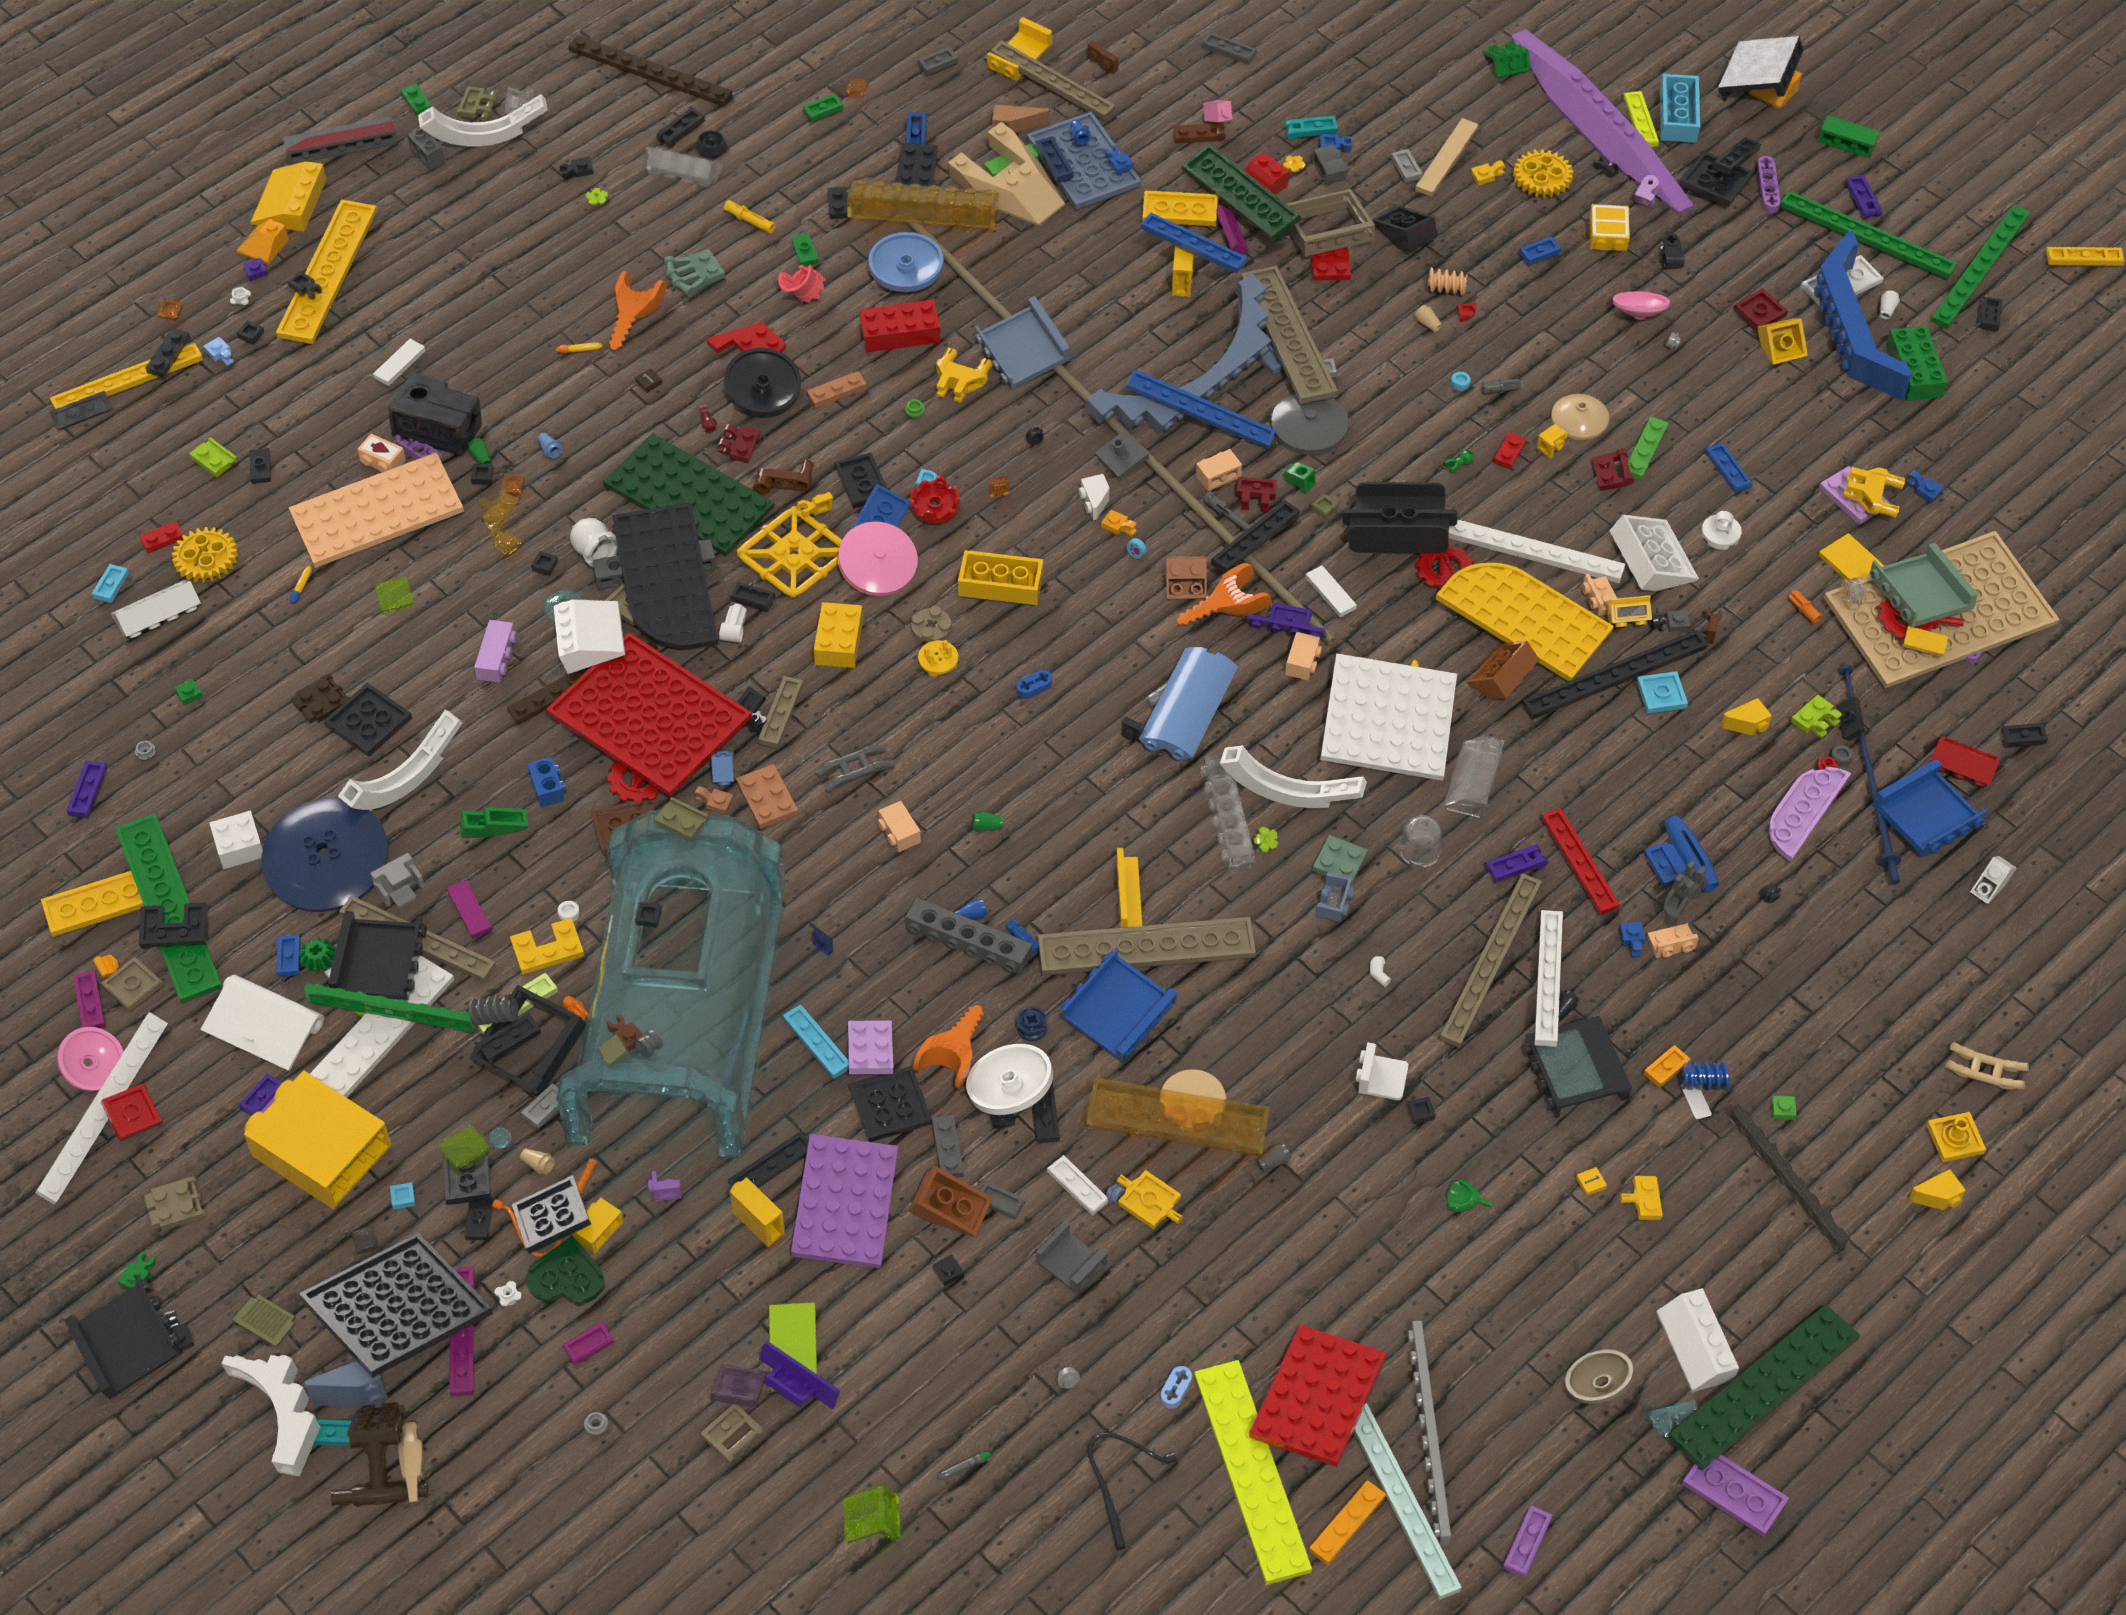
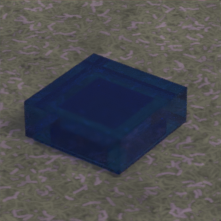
(822, 941)

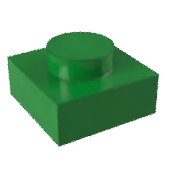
(188, 692)

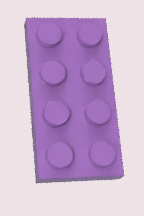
(1737, 1493)

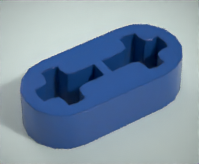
(1034, 684)

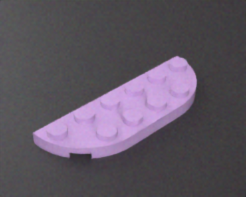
(1804, 808)

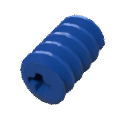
(1705, 1075)

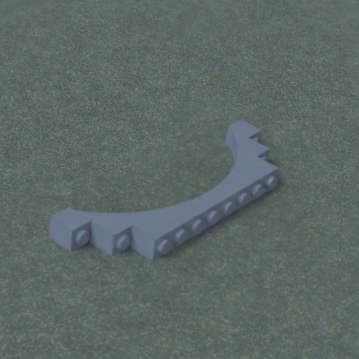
(1244, 350)

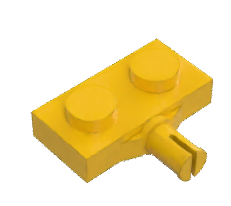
(1645, 1198)

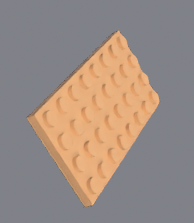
(376, 509)

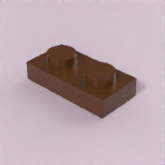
(1102, 57)

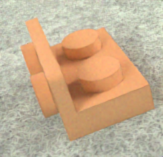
(1598, 592)
(1672, 940)

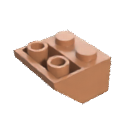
(1185, 577)

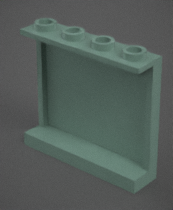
(1924, 587)

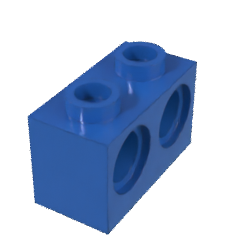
(544, 778)

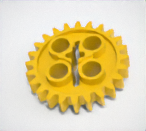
(1543, 173)
(204, 554)

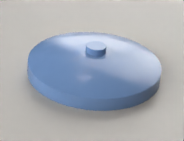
(906, 261)

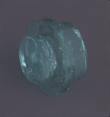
(500, 1138)

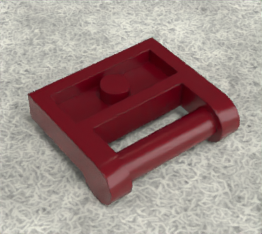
(1606, 470)

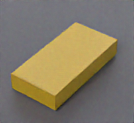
(1925, 641)

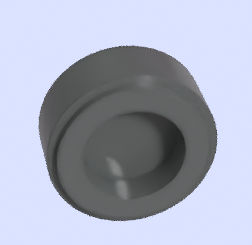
(1842, 755)

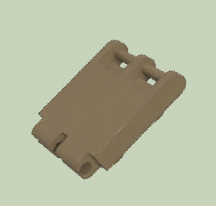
(173, 1204)

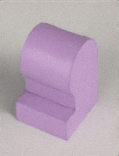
(1647, 190)

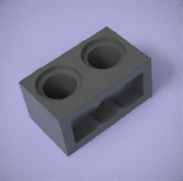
(426, 149)

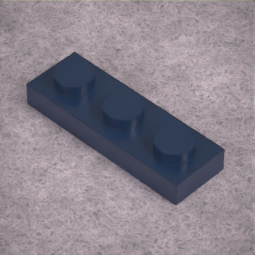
(1054, 159)

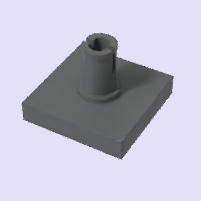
(1122, 454)

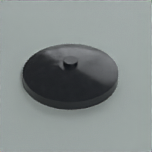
(762, 382)

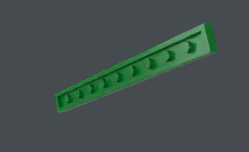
(1868, 234)
(1980, 267)

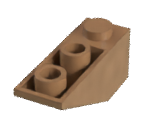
(1020, 118)

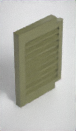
(265, 1320)

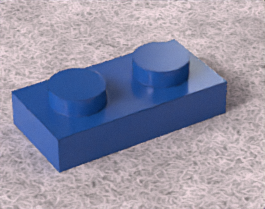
(1540, 250)
(288, 955)

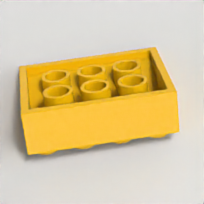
(291, 195)

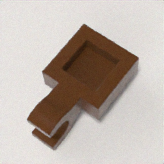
(1710, 628)

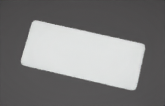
(1696, 1102)

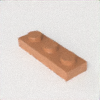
(836, 389)

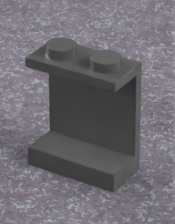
(1070, 1259)

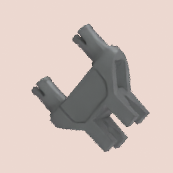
(1684, 890)

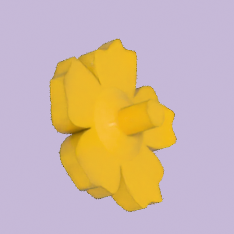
(1294, 163)

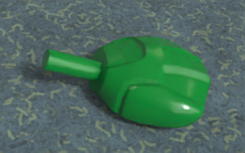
(1464, 1196)

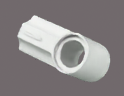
(733, 627)

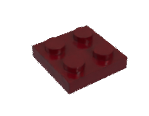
(1760, 309)

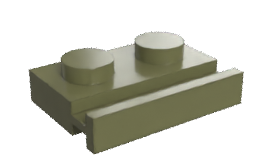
(681, 819)

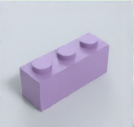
(495, 651)

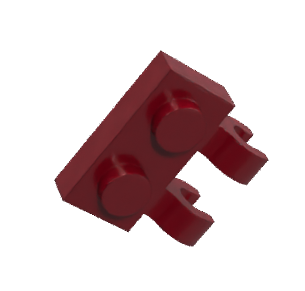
(745, 442)
(1256, 488)

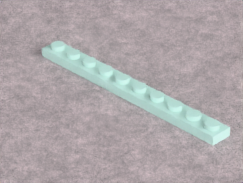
(1405, 1506)

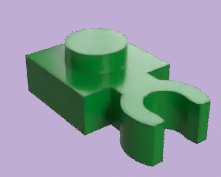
(127, 1278)

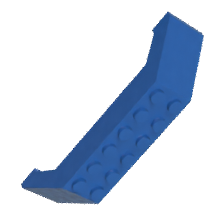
(1850, 328)

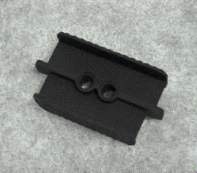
(1399, 518)

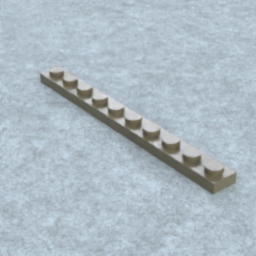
(1490, 960)

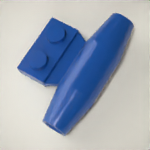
(1673, 858)

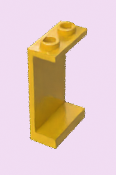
(1030, 39)

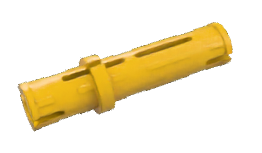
(743, 213)

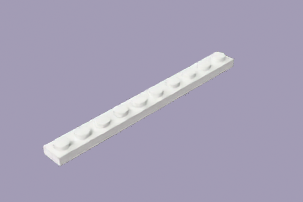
(1536, 551)
(95, 1116)

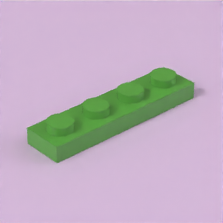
(1647, 447)

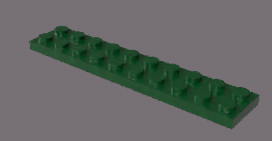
(1763, 1387)

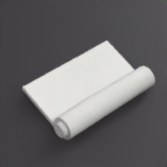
(261, 1021)

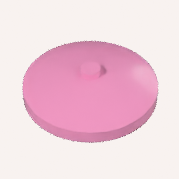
(877, 559)

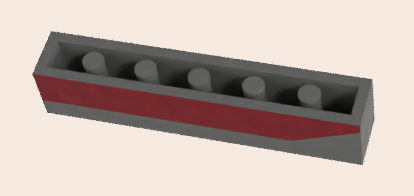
(340, 140)

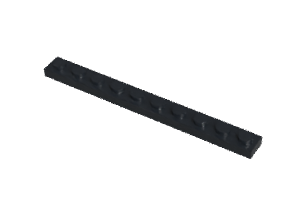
(1614, 674)

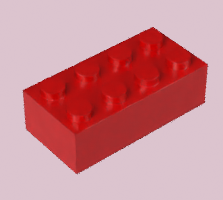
(900, 326)

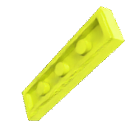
(1640, 117)

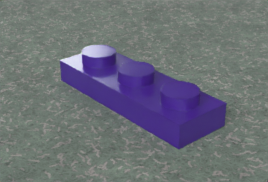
(87, 789)

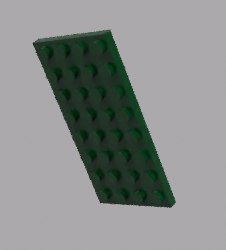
(665, 475)

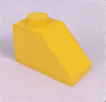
(1747, 718)
(1939, 1192)

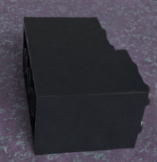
(435, 414)

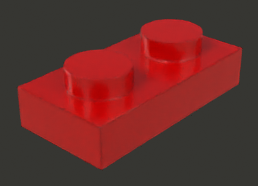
(1510, 450)
(161, 537)

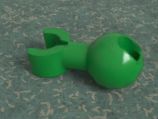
(1466, 457)

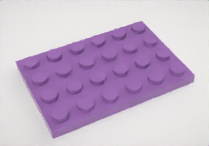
(844, 1201)

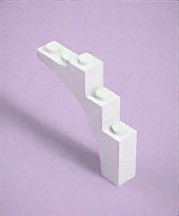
(295, 1426)

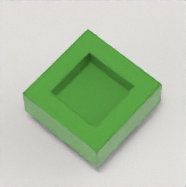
(1783, 1107)

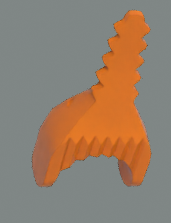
(633, 306)
(1229, 598)
(951, 1047)

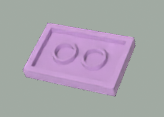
(1834, 489)
(870, 1047)

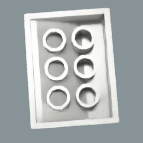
(1652, 553)
(588, 633)

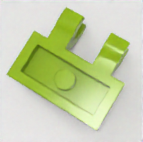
(1813, 713)

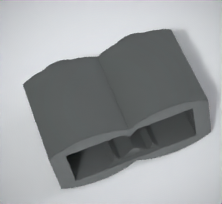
(1330, 164)

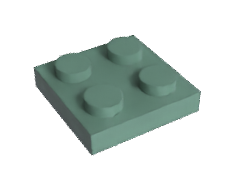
(1340, 858)

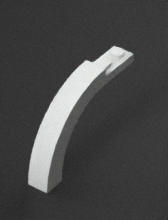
(481, 133)
(408, 775)
(1286, 790)

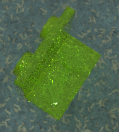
(872, 1514)

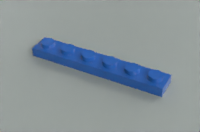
(1193, 242)

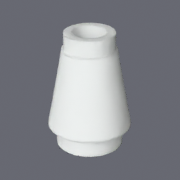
(1889, 302)

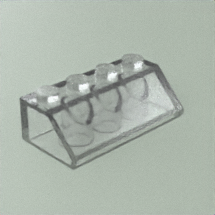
(683, 166)
(1474, 776)

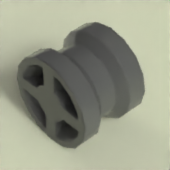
(648, 1043)

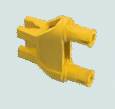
(960, 377)
(1868, 487)

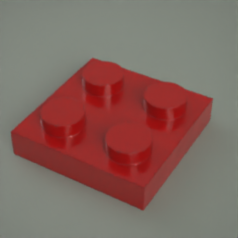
(1331, 265)
(131, 1112)

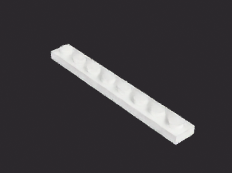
(1548, 978)

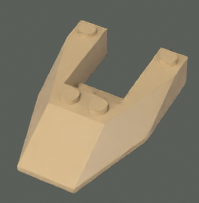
(1022, 185)

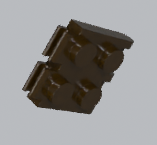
(319, 699)

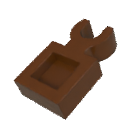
(627, 1033)

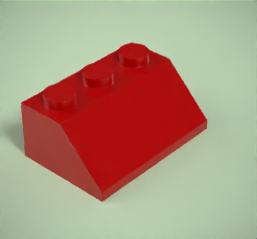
(1966, 761)

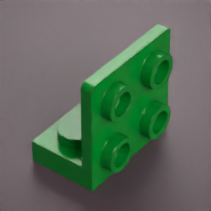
(1509, 58)

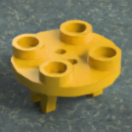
(930, 661)

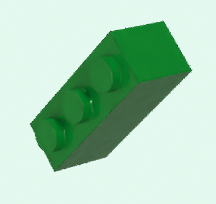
(1848, 136)

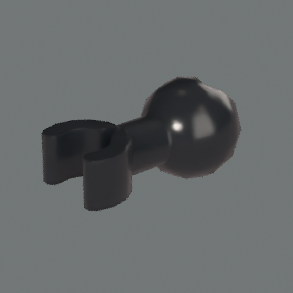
(1611, 168)

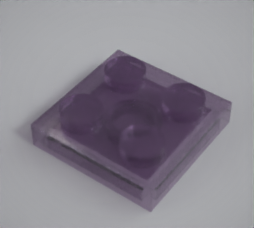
(738, 1385)

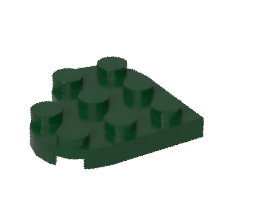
(566, 1273)

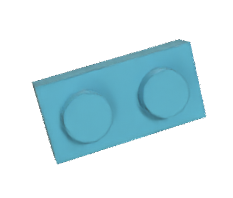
(110, 583)

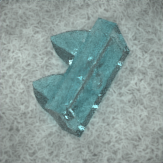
(1662, 1417)

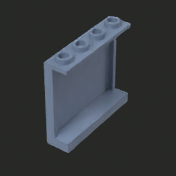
(1024, 345)

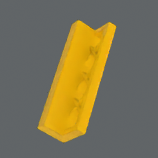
(1128, 890)

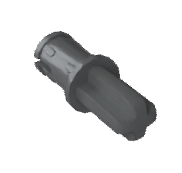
(1500, 386)

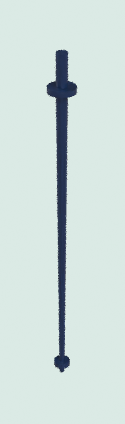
(1890, 858)

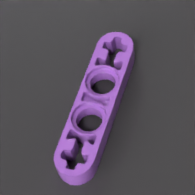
(1768, 184)

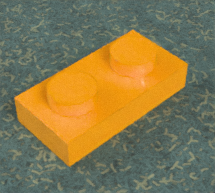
(1666, 1066)

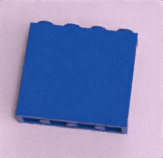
(1927, 809)
(1117, 1006)

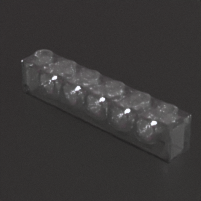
(1228, 814)

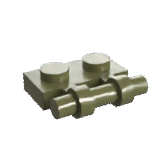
(472, 101)

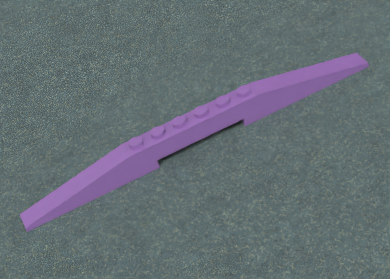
(1599, 120)

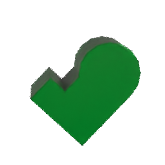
(1300, 476)

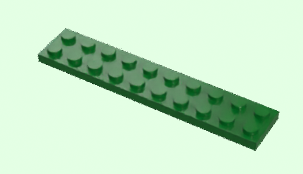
(161, 884)

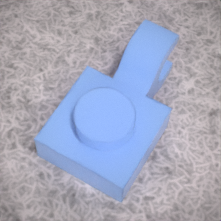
(218, 350)

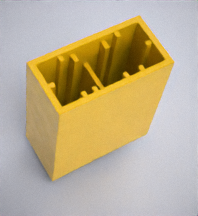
(317, 1138)

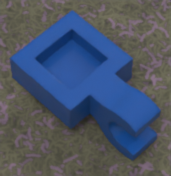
(1925, 488)
(1633, 935)

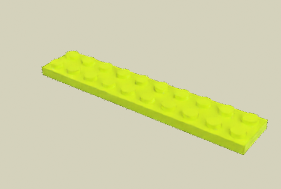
(1252, 1474)

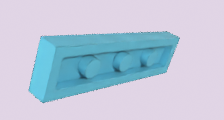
(816, 1041)

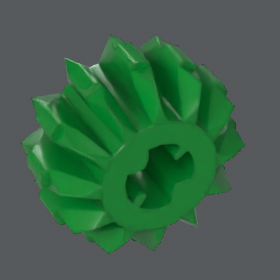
(317, 955)

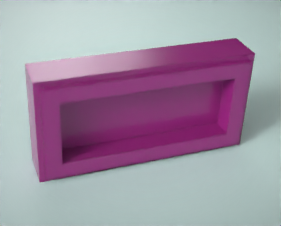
(588, 1343)

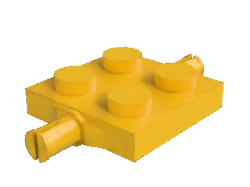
(1149, 1199)

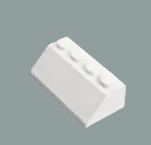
(155, 608)
(1698, 1341)

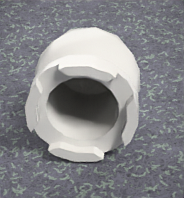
(593, 540)

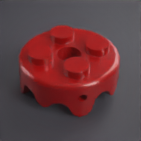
(939, 492)

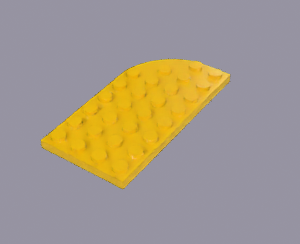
(1525, 609)

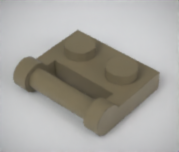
(728, 1426)

